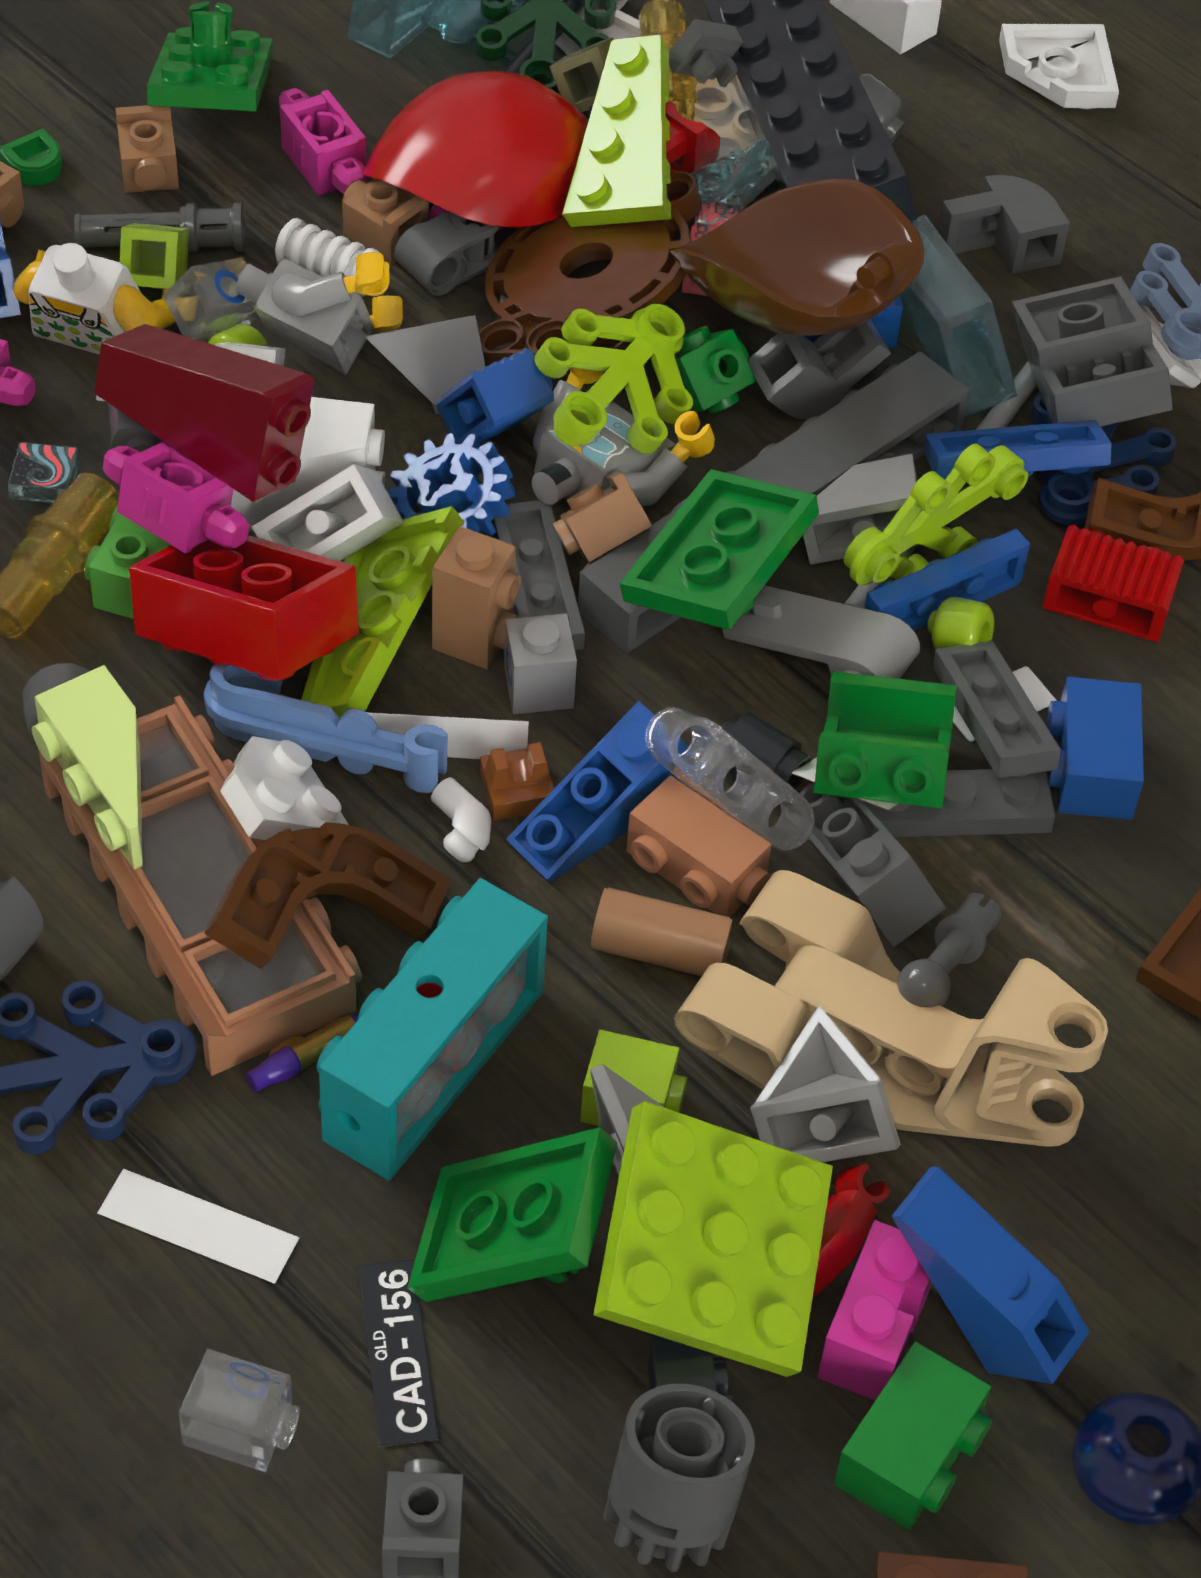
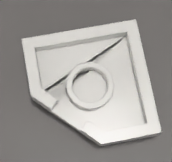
(1062, 62)
(278, 790)

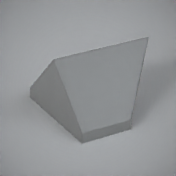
(433, 354)
(825, 1099)

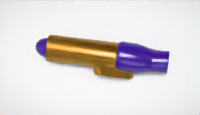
(296, 1054)

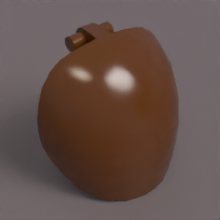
(808, 258)

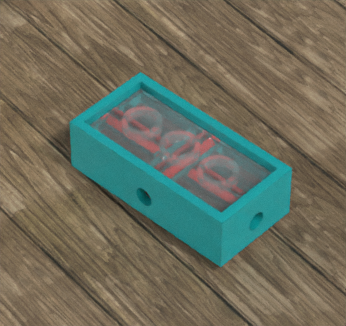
(431, 1027)

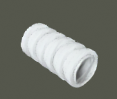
(318, 249)

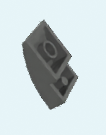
(1093, 354)

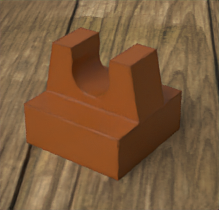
(515, 781)

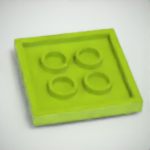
(714, 1240)

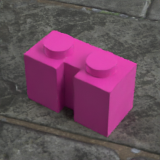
(875, 1314)

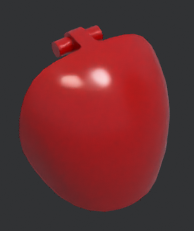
(485, 148)

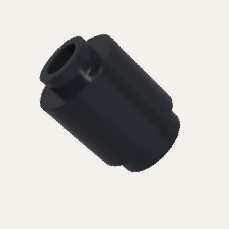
(769, 745)

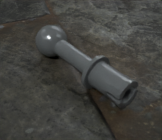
(958, 940)

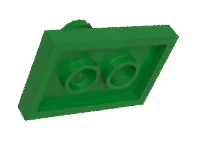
(210, 64)
(719, 549)
(514, 1216)

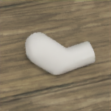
(468, 817)

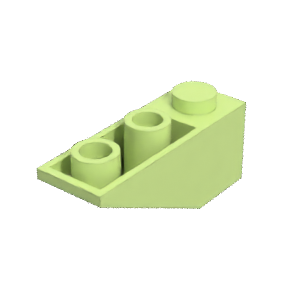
(96, 741)

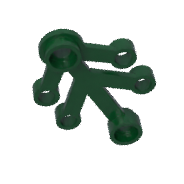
(546, 17)

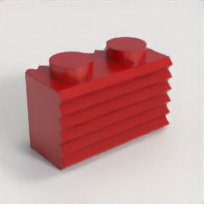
(1113, 583)

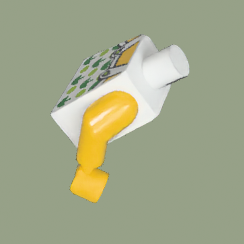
(84, 298)

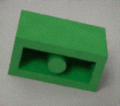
(913, 1436)

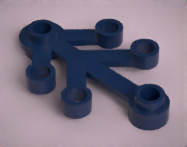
(1067, 495)
(79, 1066)

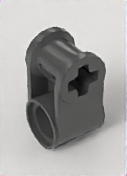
(446, 251)

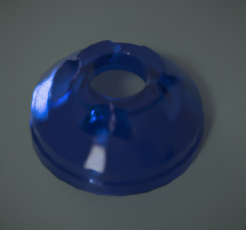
(1131, 1484)

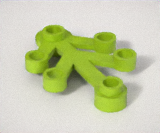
(653, 334)
(876, 554)

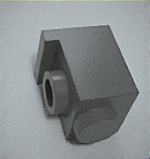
(422, 1543)

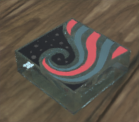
(42, 471)

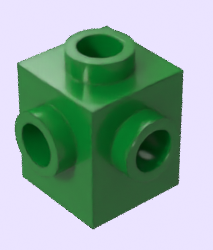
(713, 368)

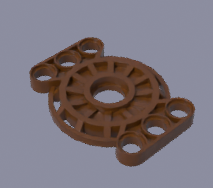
(545, 254)

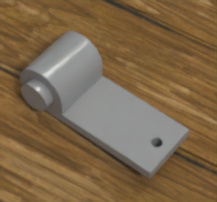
(828, 632)

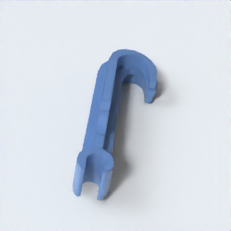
(252, 706)

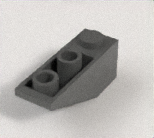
(872, 865)

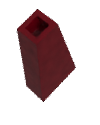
(211, 404)

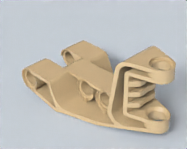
(934, 1065)

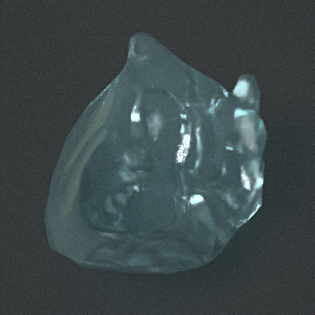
(734, 174)

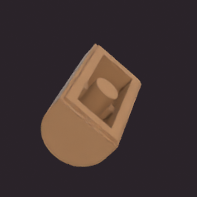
(660, 932)

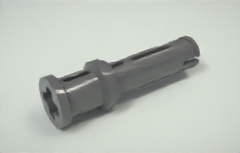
(93, 229)

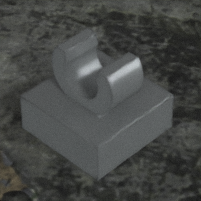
(706, 52)

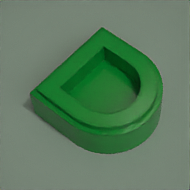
(35, 157)

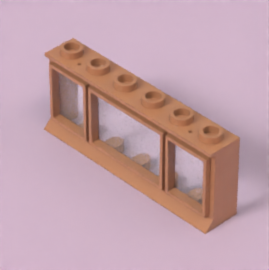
(188, 860)

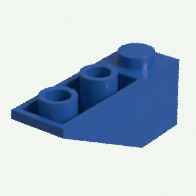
(593, 799)
(990, 1282)

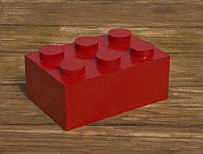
(246, 605)

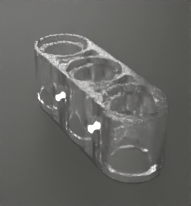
(706, 765)

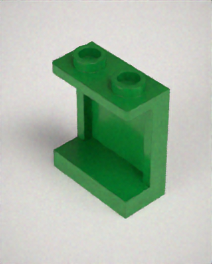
(886, 740)

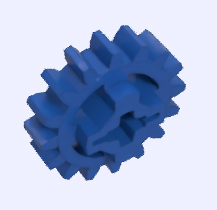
(450, 478)

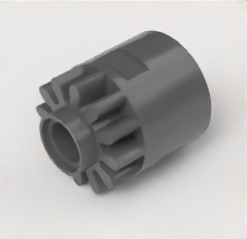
(679, 1473)

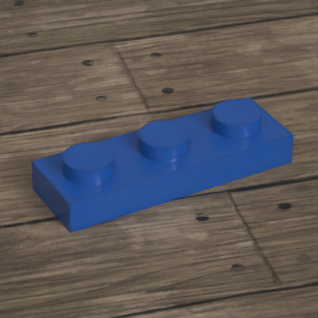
(1043, 447)
(973, 574)

